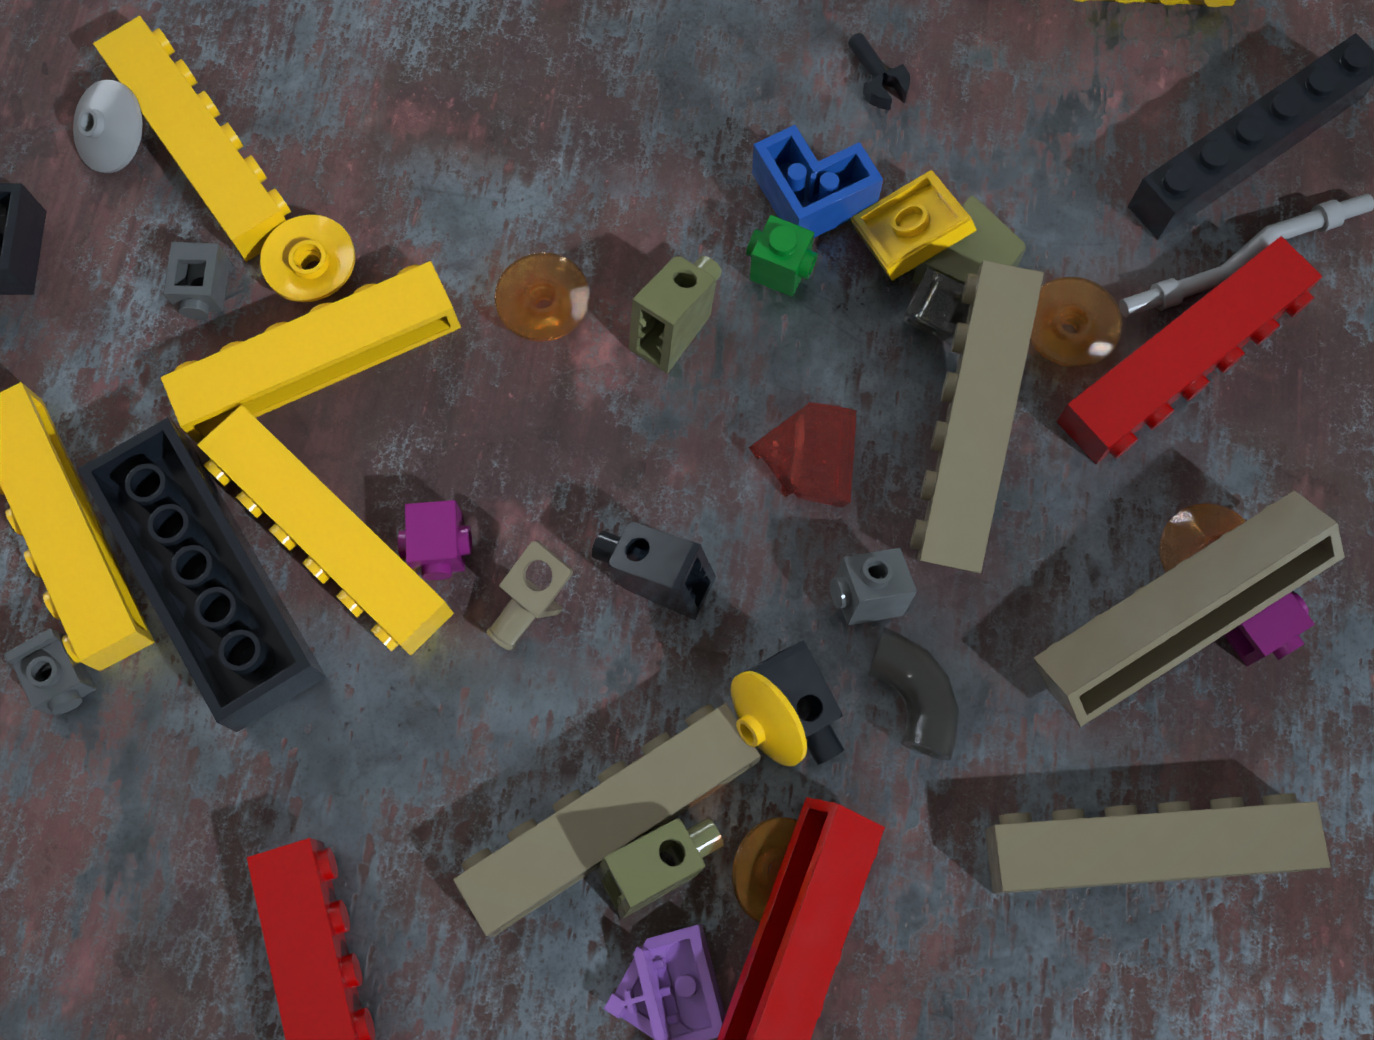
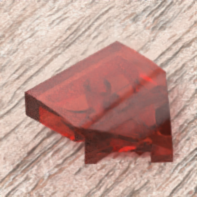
(812, 453)

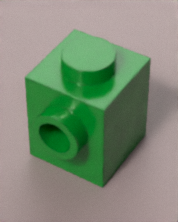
(781, 255)

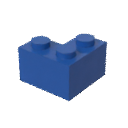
(813, 191)

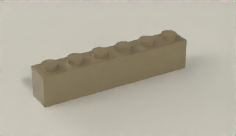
(978, 416)
(1190, 607)
(587, 827)
(1155, 846)

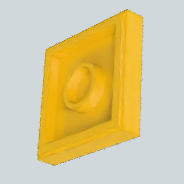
(913, 224)

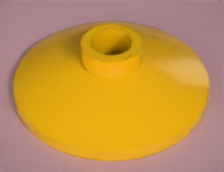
(297, 244)
(767, 719)

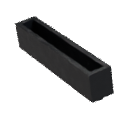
(1254, 137)

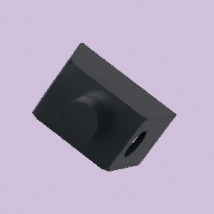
(657, 566)
(797, 678)

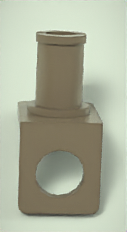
(527, 599)

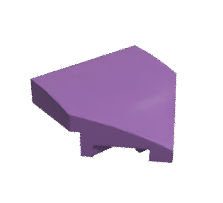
(671, 988)

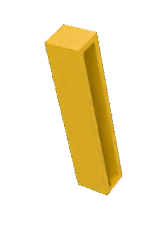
(192, 135)
(312, 350)
(326, 529)
(65, 537)

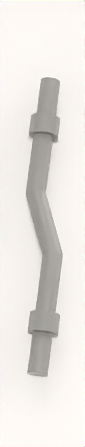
(1321, 218)

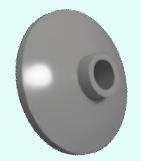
(107, 126)

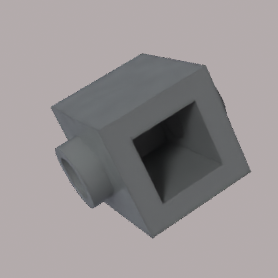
(873, 586)

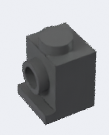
(197, 278)
(67, 681)

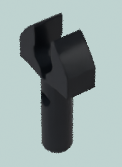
(894, 77)

